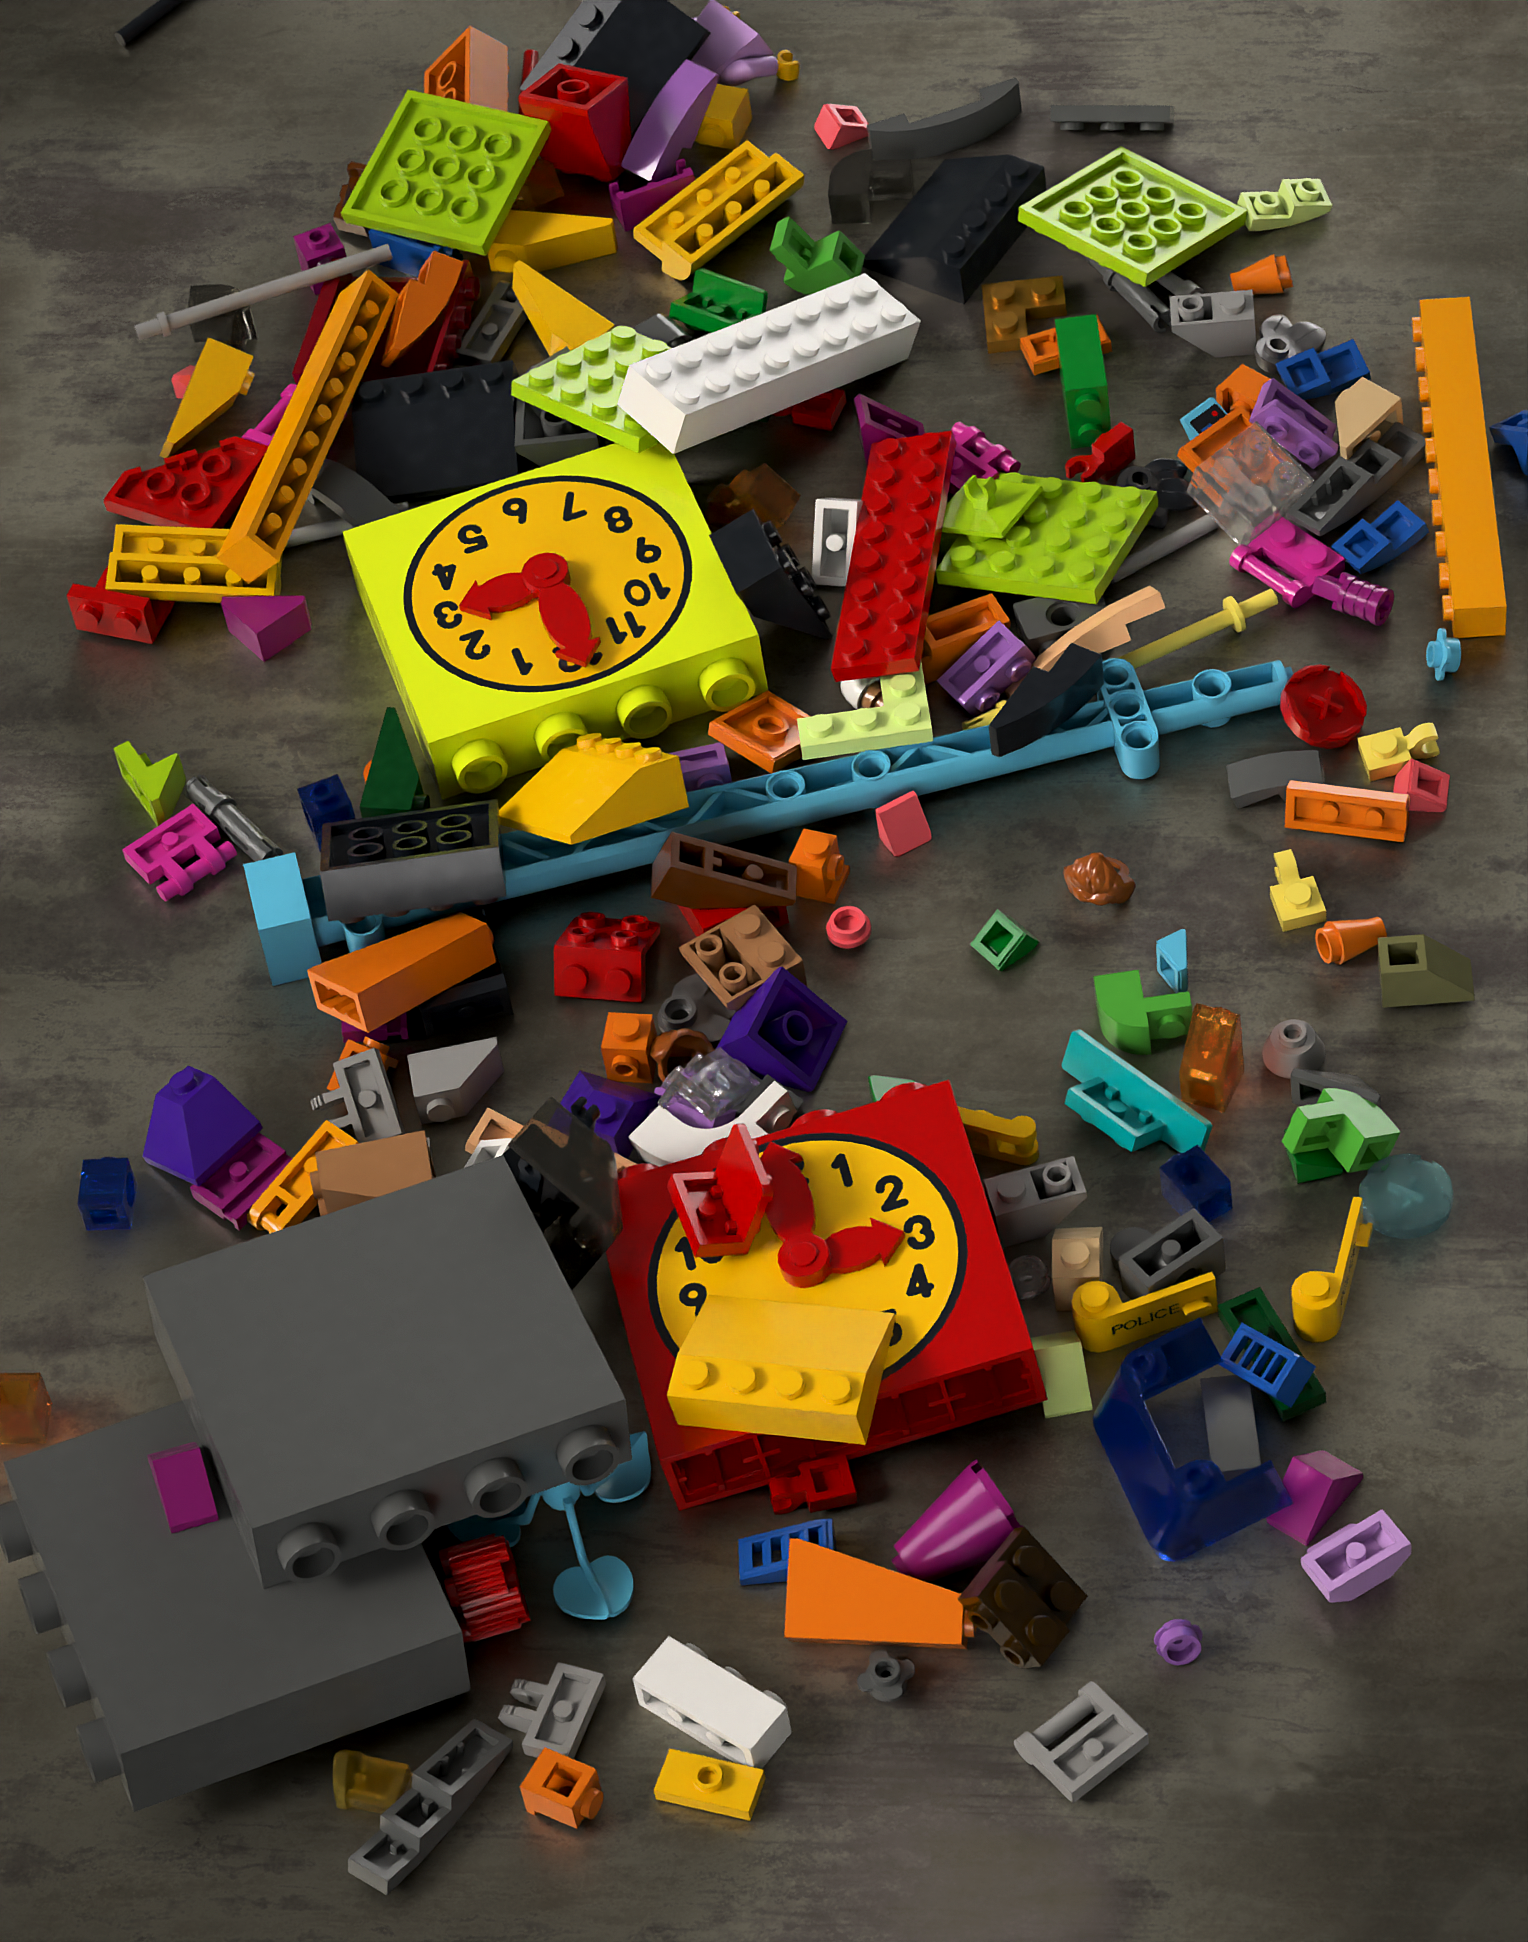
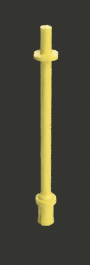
(1231, 615)

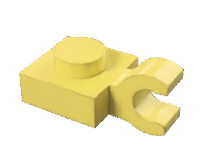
(1389, 750)
(1295, 899)

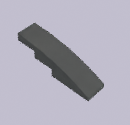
(1359, 481)
(428, 1810)

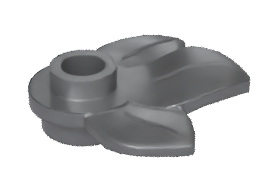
(1284, 340)
(696, 1008)

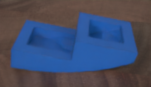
(1324, 373)
(1388, 536)

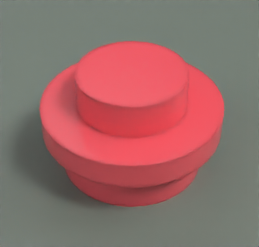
(848, 927)

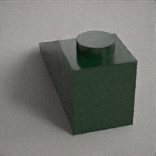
(393, 776)

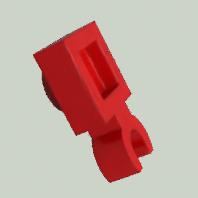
(818, 411)

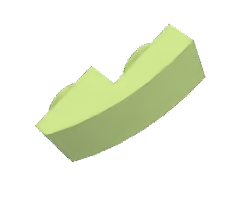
(1293, 204)

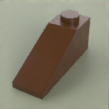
(717, 876)

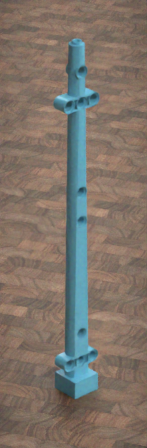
(1125, 717)

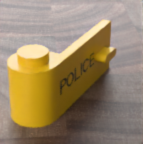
(1322, 1296)
(1108, 1323)

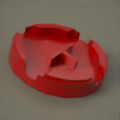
(1323, 706)

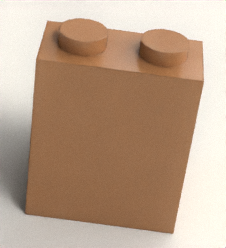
(370, 1170)

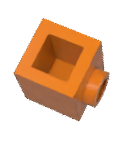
(627, 1047)

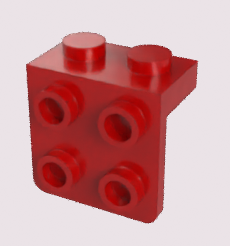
(117, 612)
(603, 957)
(726, 1205)

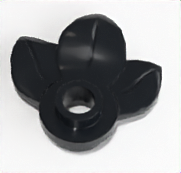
(1165, 478)

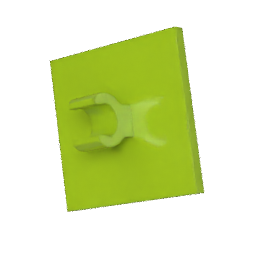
(988, 507)

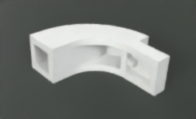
(665, 1139)

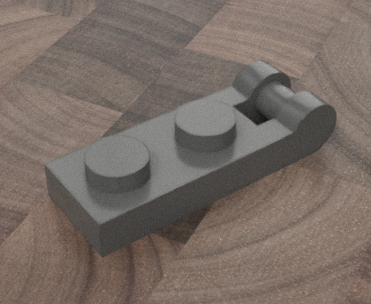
(493, 328)

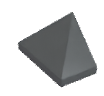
(1309, 1084)

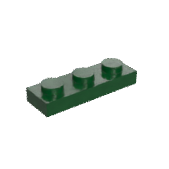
(1257, 1312)

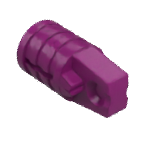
(1356, 597)

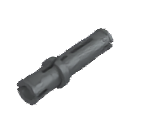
(1138, 296)
(223, 813)

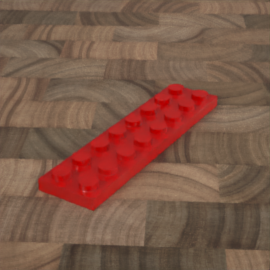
(894, 557)

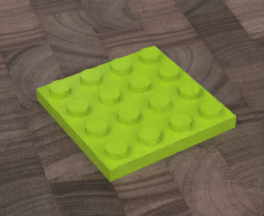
(446, 172)
(1132, 216)
(588, 383)
(1060, 546)

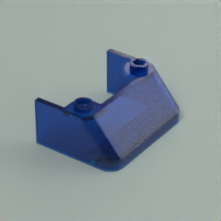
(1186, 1505)

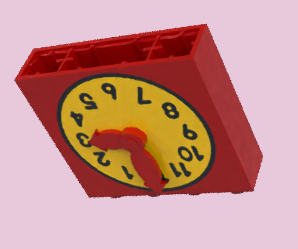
(863, 1216)

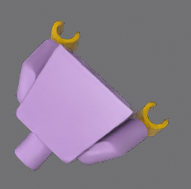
(738, 50)

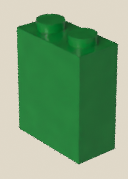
(1083, 379)

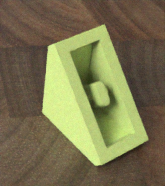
(1062, 1373)

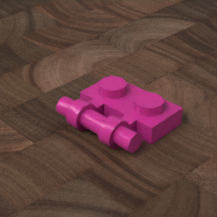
(965, 464)
(172, 844)

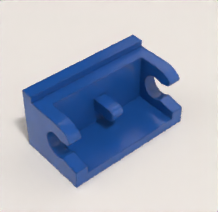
(408, 253)

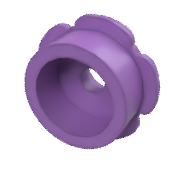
(1178, 1641)

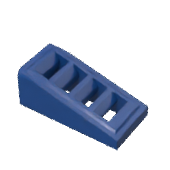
(1289, 1380)
(817, 1532)

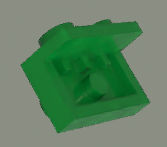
(717, 302)

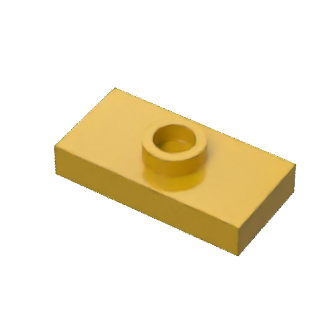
(709, 1784)

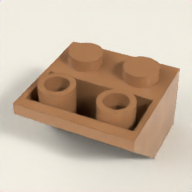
(741, 956)

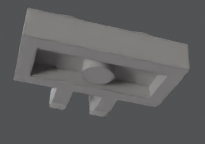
(366, 1096)
(562, 1709)

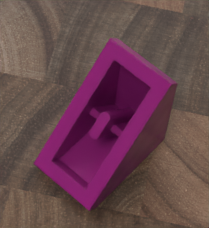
(881, 422)
(267, 622)
(183, 1486)
(1317, 1488)

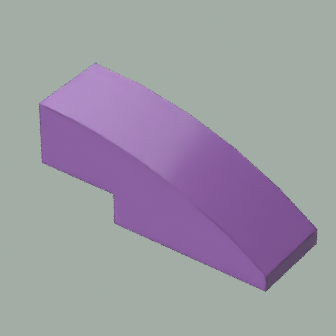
(671, 122)

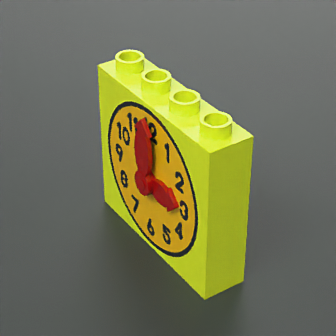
(554, 613)

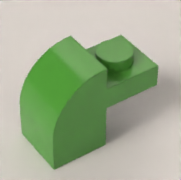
(811, 263)
(1131, 1019)
(1346, 1125)

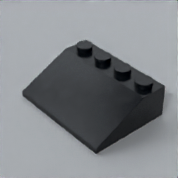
(626, 40)
(958, 225)
(436, 431)
(412, 861)

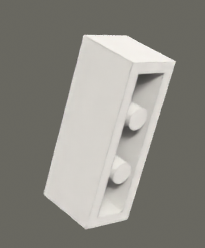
(712, 1704)

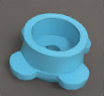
(1443, 654)

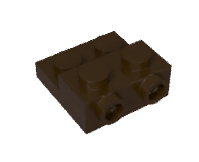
(1023, 1600)

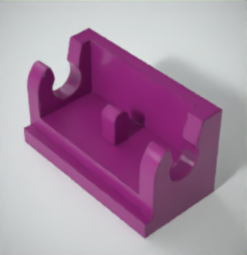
(640, 203)

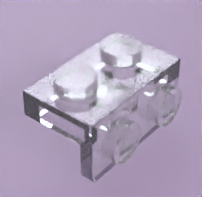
(709, 1084)

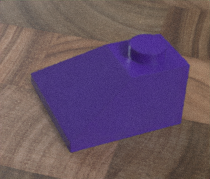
(784, 1032)
(620, 1108)
(196, 1126)

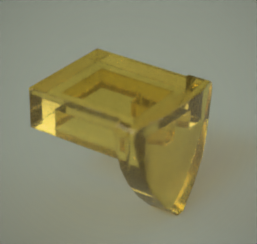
(368, 1781)

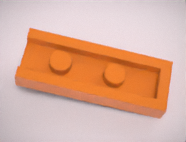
(1347, 811)

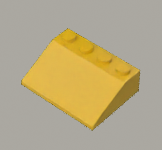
(597, 790)
(781, 1369)

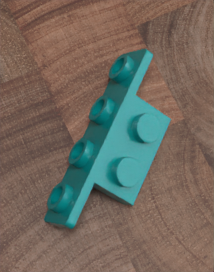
(1127, 1101)

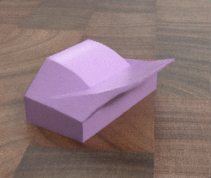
(1356, 1557)

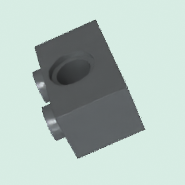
(1046, 620)
(1172, 1256)

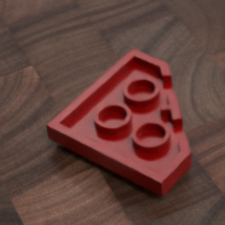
(190, 487)

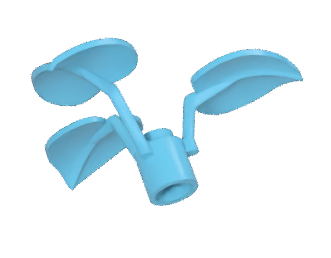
(593, 1588)

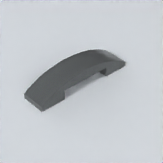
(948, 130)
(349, 495)

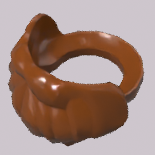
(1097, 882)
(678, 1044)

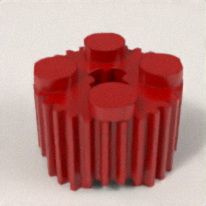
(484, 1587)

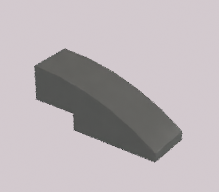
(1230, 1424)

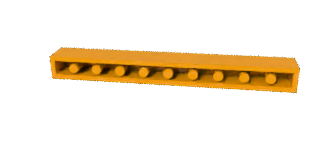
(308, 427)
(1460, 468)

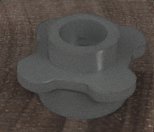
(889, 1688)

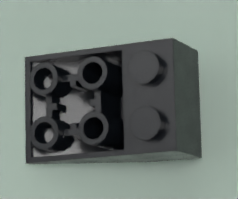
(768, 576)

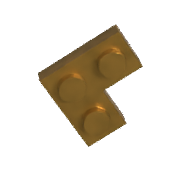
(1013, 302)

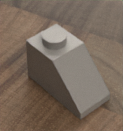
(453, 1078)

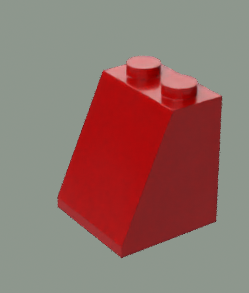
(586, 119)

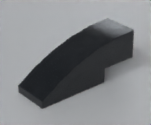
(1046, 700)

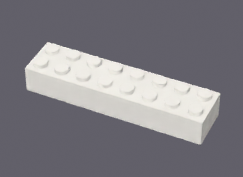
(768, 363)

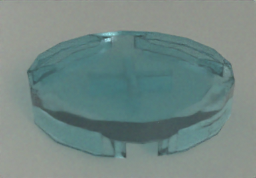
(1406, 1196)

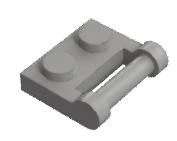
(1089, 1752)

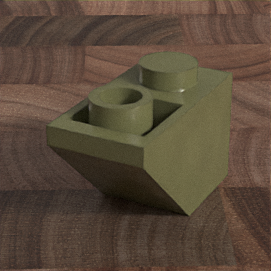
(1422, 972)

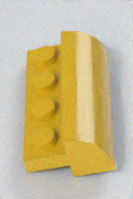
(717, 209)
(180, 566)

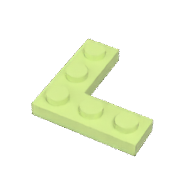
(897, 723)

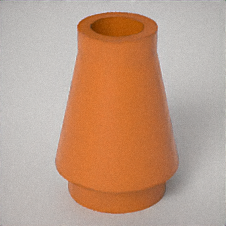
(1264, 277)
(1348, 938)

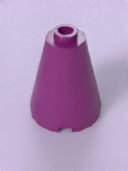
(957, 1528)

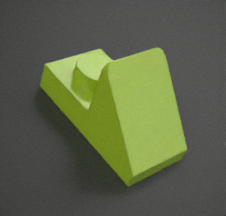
(154, 784)

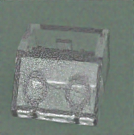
(1248, 484)

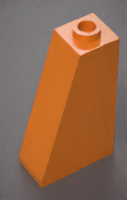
(402, 971)
(865, 1604)

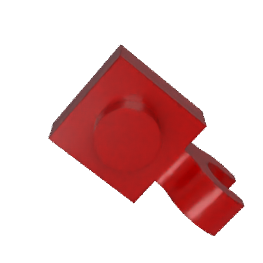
(1109, 455)
(821, 1483)

